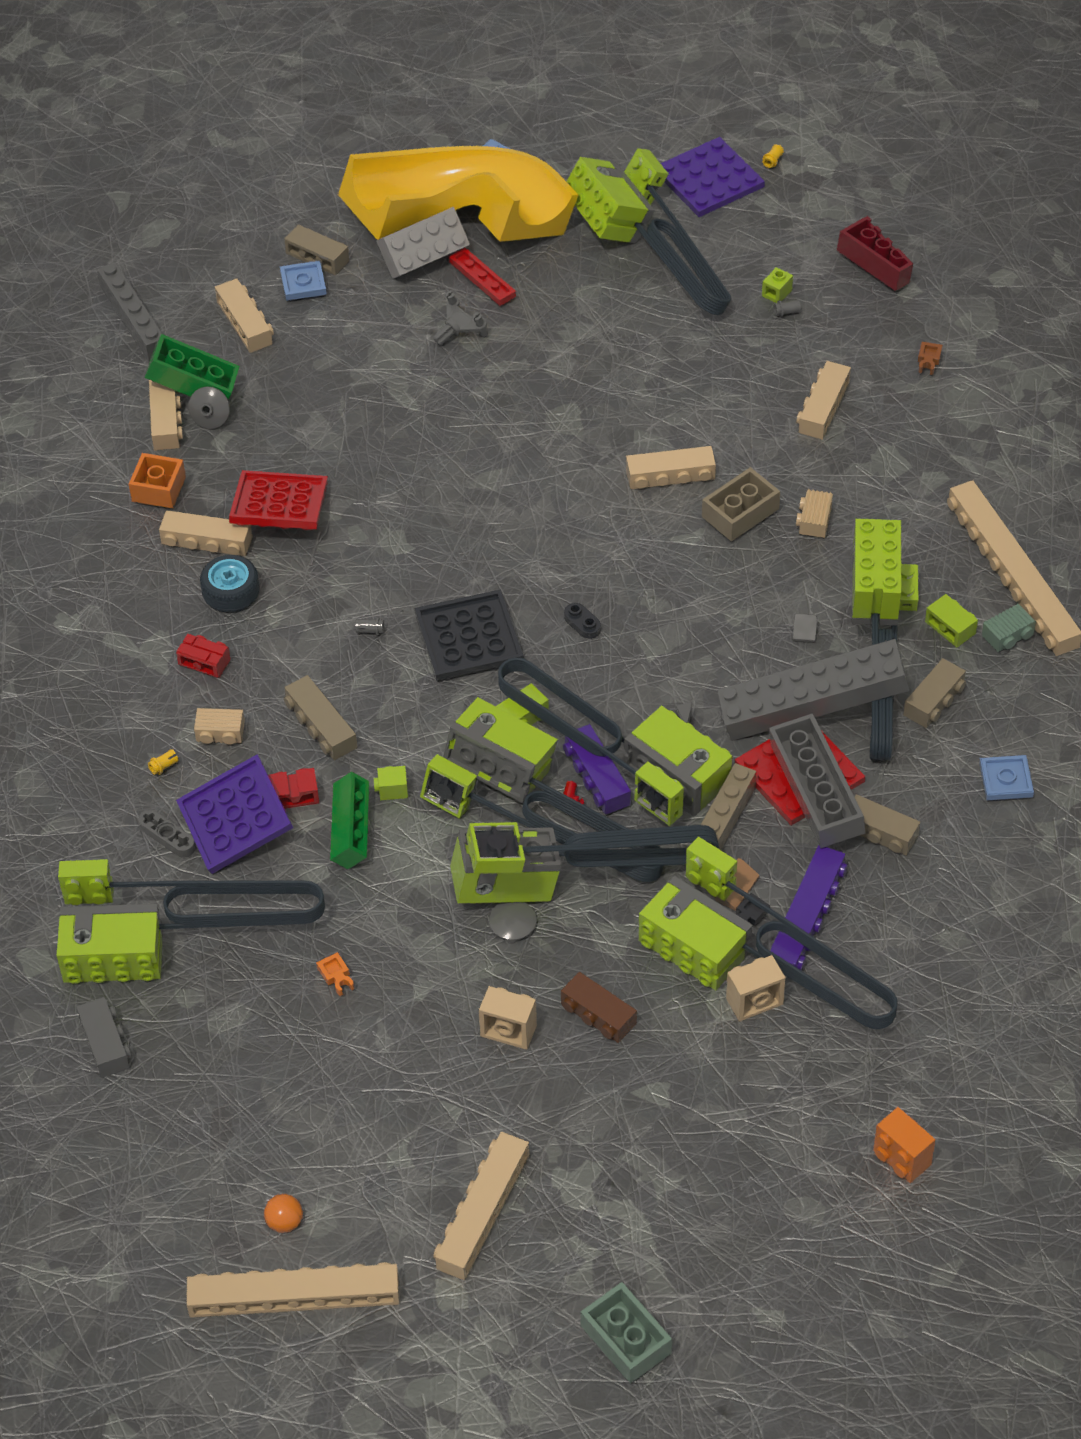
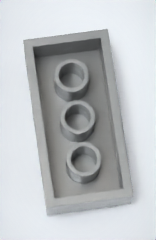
(423, 242)

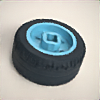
(229, 583)

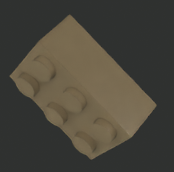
(740, 504)

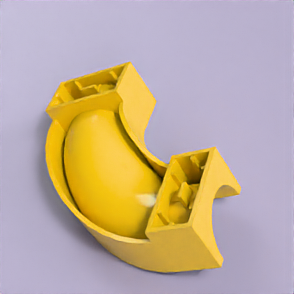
(515, 190)

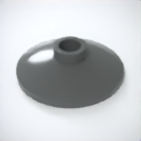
(217, 404)

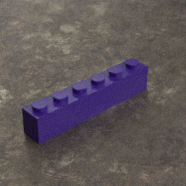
(811, 902)

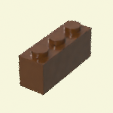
(598, 1007)

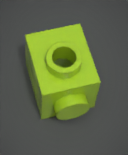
(777, 285)
(391, 783)

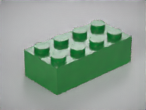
(189, 368)

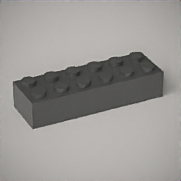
(817, 780)

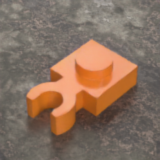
(335, 971)

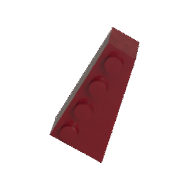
(875, 253)

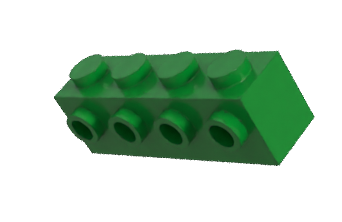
(349, 820)

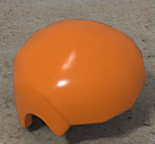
(283, 1213)

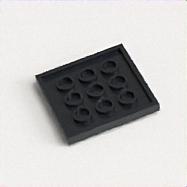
(468, 634)

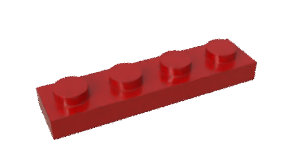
(482, 276)

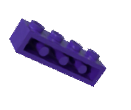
(599, 774)

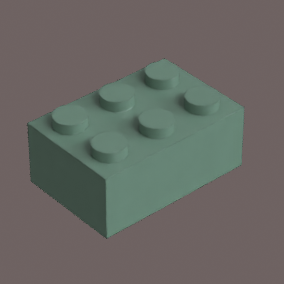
(626, 1332)

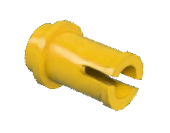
(770, 159)
(162, 762)

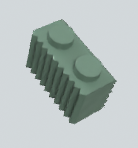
(1008, 628)

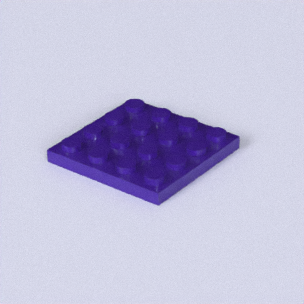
(710, 177)
(234, 814)

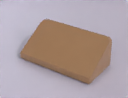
(745, 880)

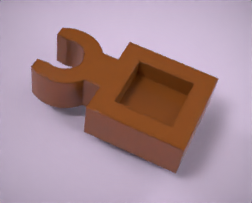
(929, 356)

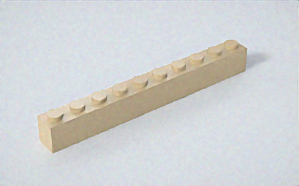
(1014, 568)

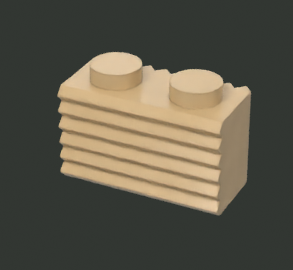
(815, 513)
(219, 725)

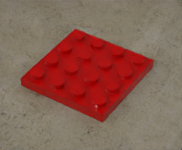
(278, 500)
(774, 785)

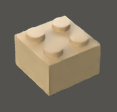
(755, 988)
(507, 1017)

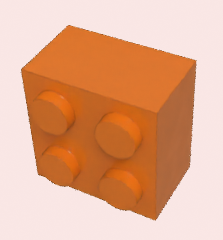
(157, 480)
(903, 1145)

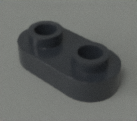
(578, 617)

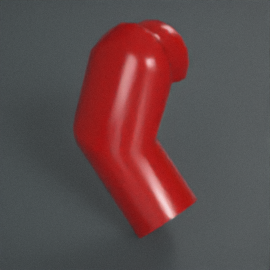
(570, 789)

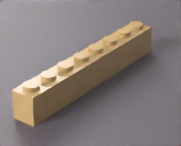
(292, 1290)

